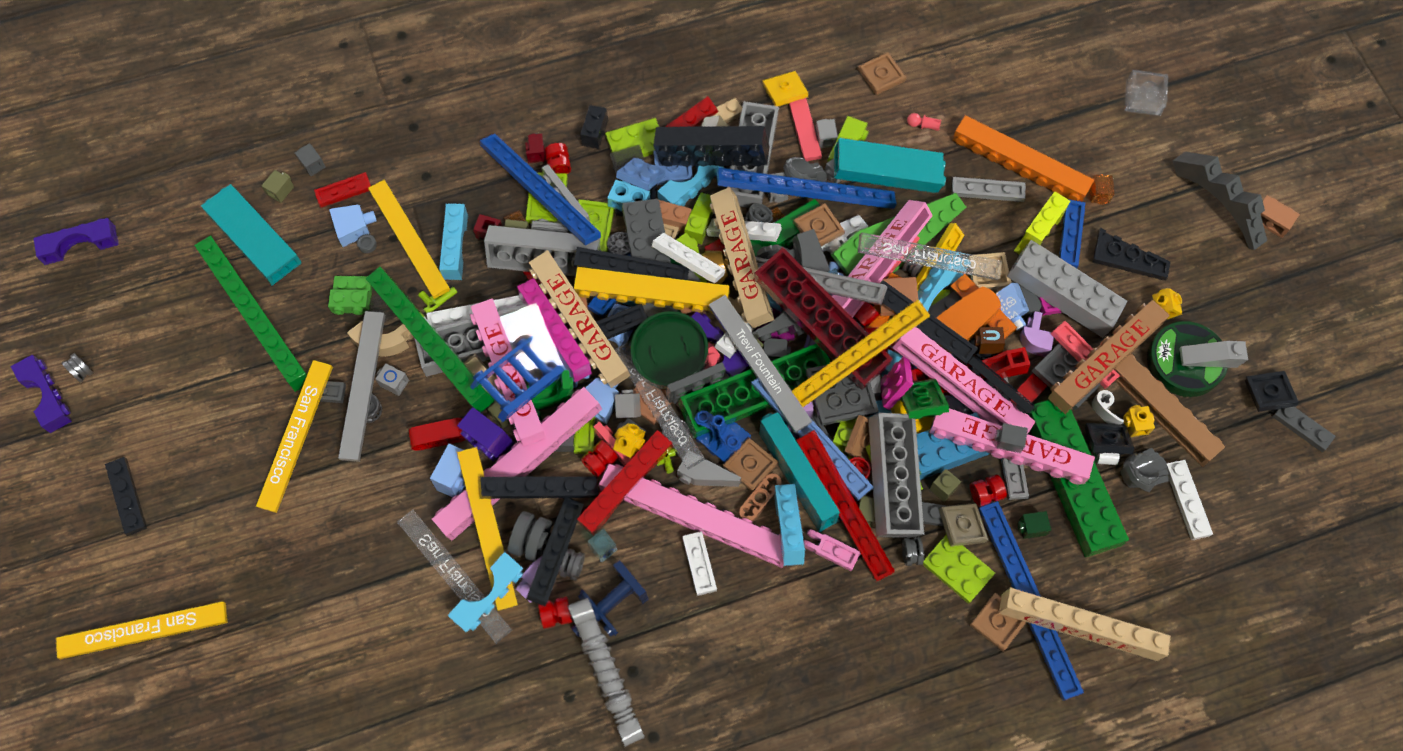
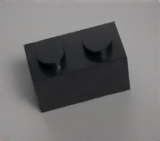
(594, 127)

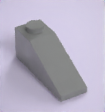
(1216, 354)
(707, 474)

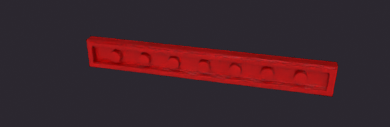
(849, 510)

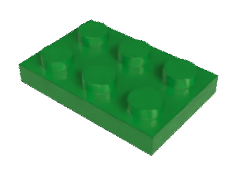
(924, 399)

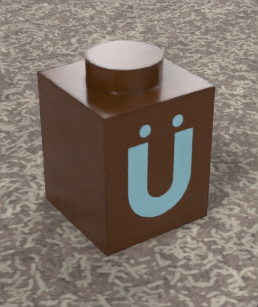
(990, 340)

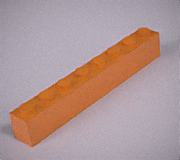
(1022, 159)

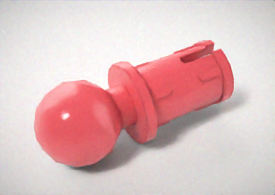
(926, 122)

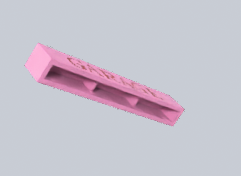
(873, 268)
(496, 347)
(960, 380)
(1037, 454)

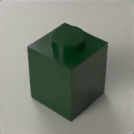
(1034, 525)

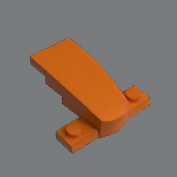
(975, 310)

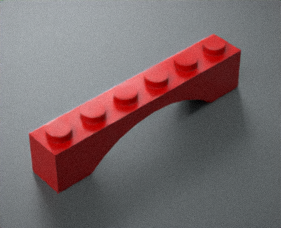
(1005, 364)
(609, 499)

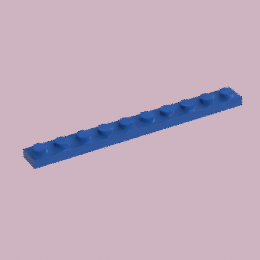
(805, 188)
(540, 189)
(1021, 579)

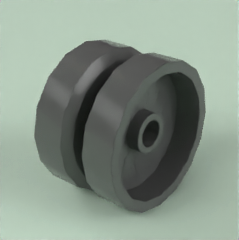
(529, 536)

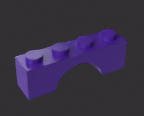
(53, 246)
(736, 363)
(51, 411)

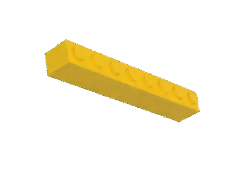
(647, 289)

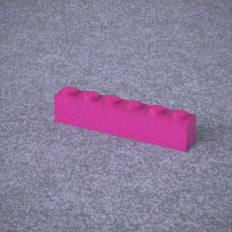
(564, 343)

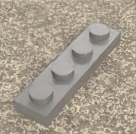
(552, 179)
(988, 189)

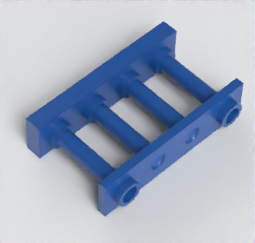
(522, 397)

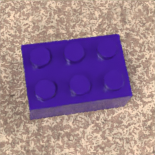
(485, 435)

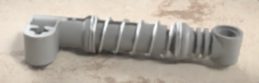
(607, 674)

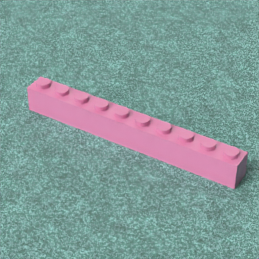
(522, 460)
(702, 517)

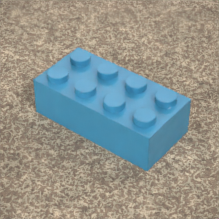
(942, 454)

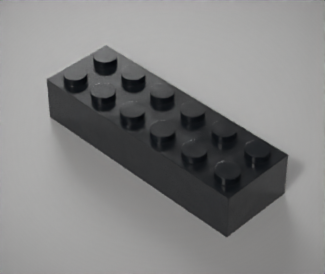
(711, 146)

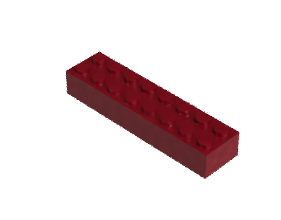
(817, 313)

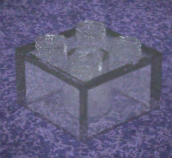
(1146, 92)

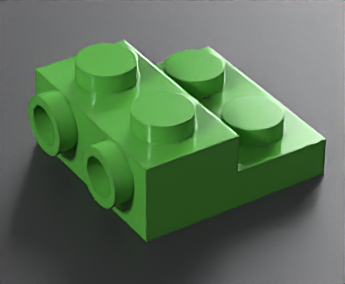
(350, 295)

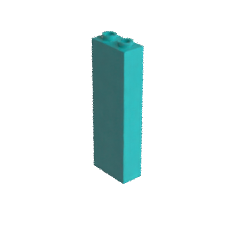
(889, 165)
(251, 234)
(798, 471)

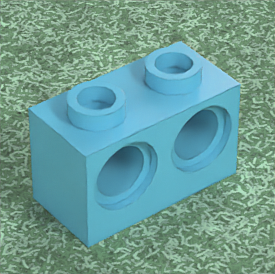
(631, 193)

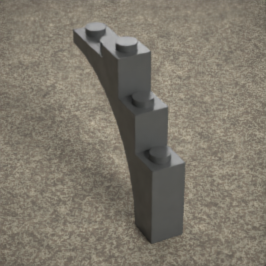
(1227, 188)
(808, 255)

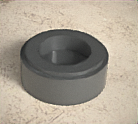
(366, 243)

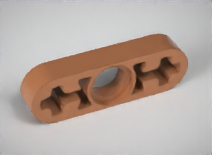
(747, 505)

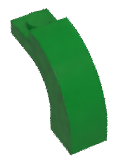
(556, 393)

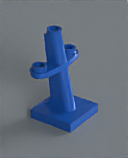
(724, 438)

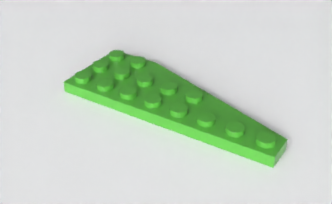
(943, 212)

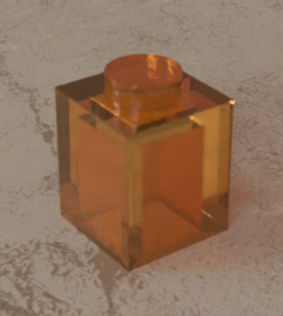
(1102, 189)

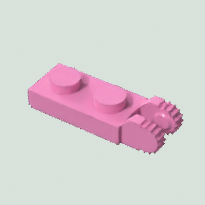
(832, 550)

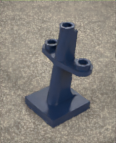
(619, 593)

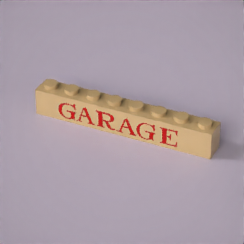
(741, 257)
(580, 320)
(1084, 624)

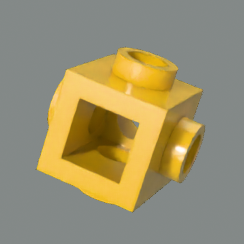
(1169, 301)
(1139, 421)
(629, 440)

